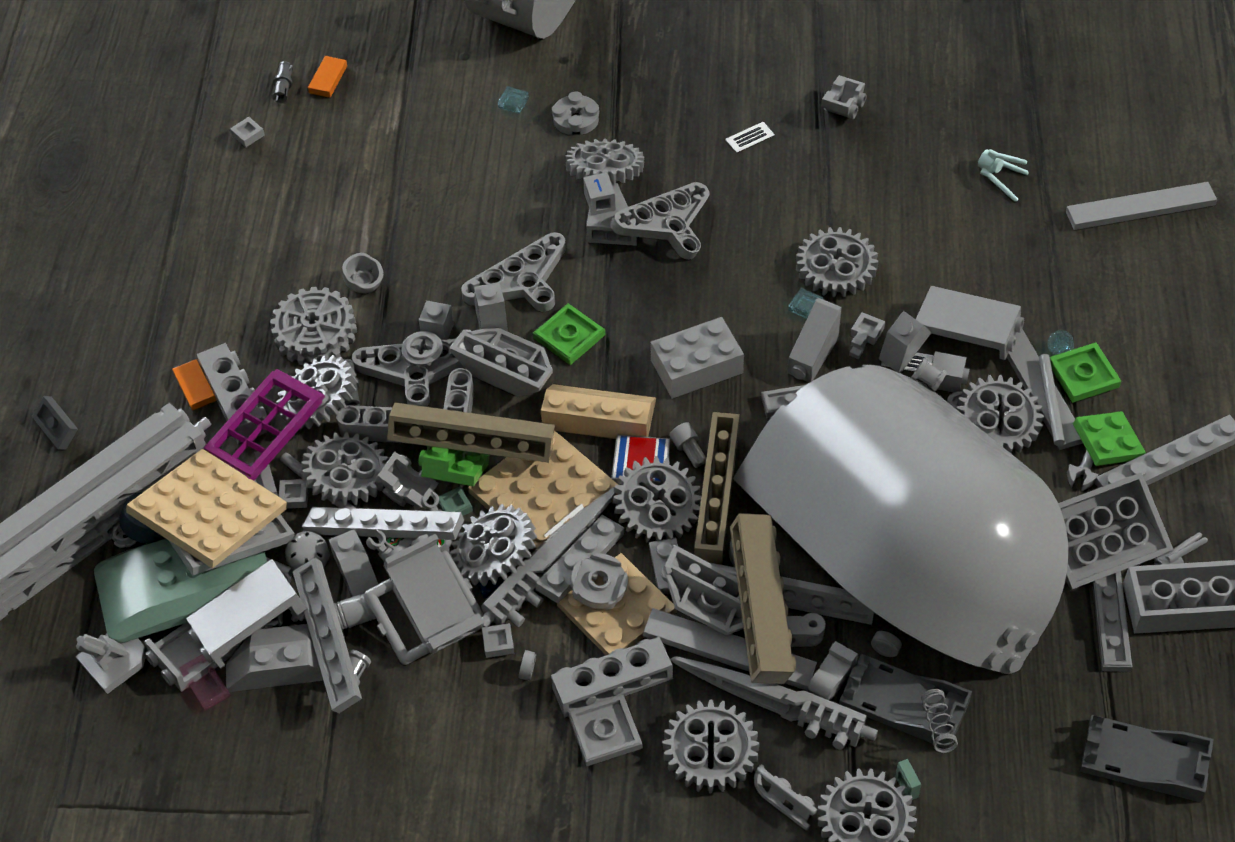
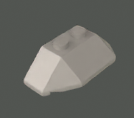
(503, 360)
(703, 591)
(273, 659)

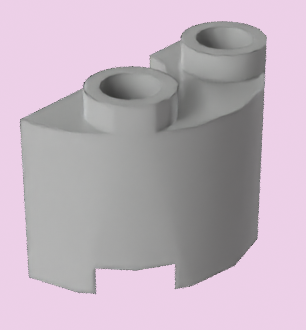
(844, 97)
(404, 483)

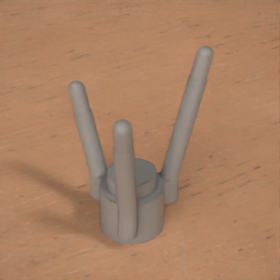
(1185, 547)

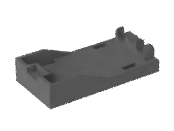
(898, 699)
(1148, 758)

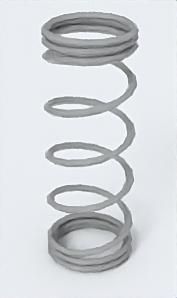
(941, 735)

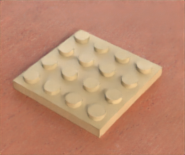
(543, 489)
(206, 508)

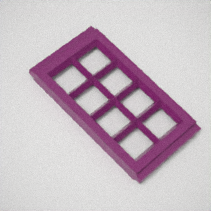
(293, 387)

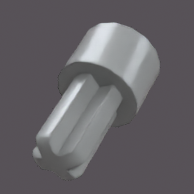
(686, 439)

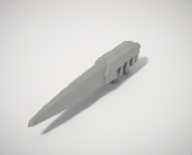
(521, 586)
(788, 703)

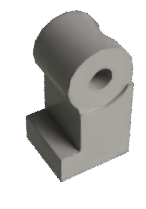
(806, 629)
(833, 671)

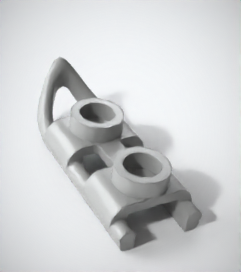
(781, 791)

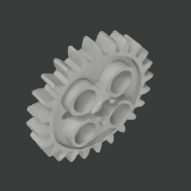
(598, 157)
(836, 262)
(330, 377)
(1023, 416)
(343, 468)
(640, 514)
(493, 544)
(682, 745)
(868, 791)

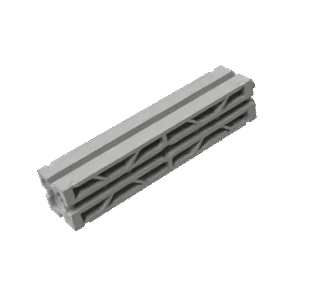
(86, 505)

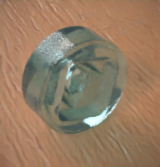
(1060, 342)

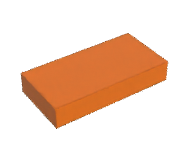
(327, 76)
(194, 384)

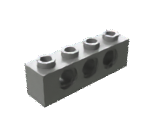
(229, 385)
(629, 679)

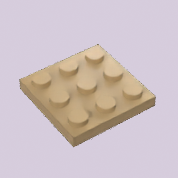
(625, 622)

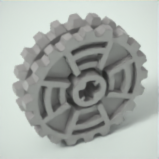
(313, 325)

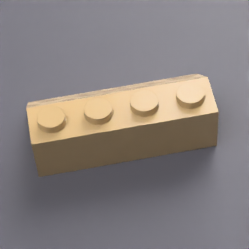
(597, 412)

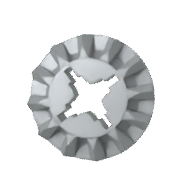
(414, 343)

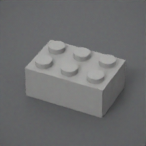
(697, 357)

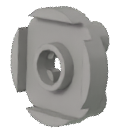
(571, 104)
(594, 595)

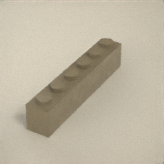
(470, 432)
(717, 487)
(762, 599)

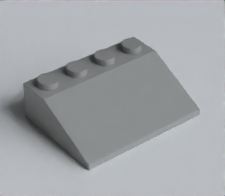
(1112, 530)

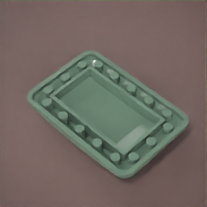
(155, 591)

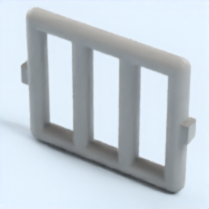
(385, 625)

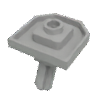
(109, 660)

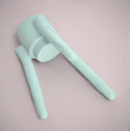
(993, 162)

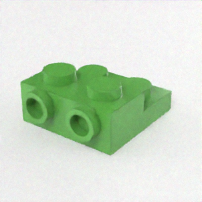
(452, 465)

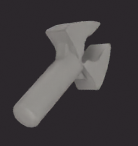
(1084, 469)

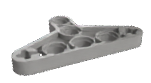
(658, 222)
(532, 270)
(399, 370)

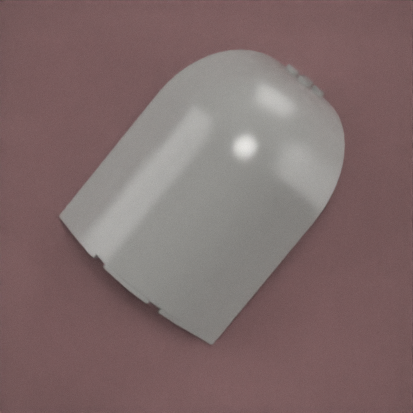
(914, 513)

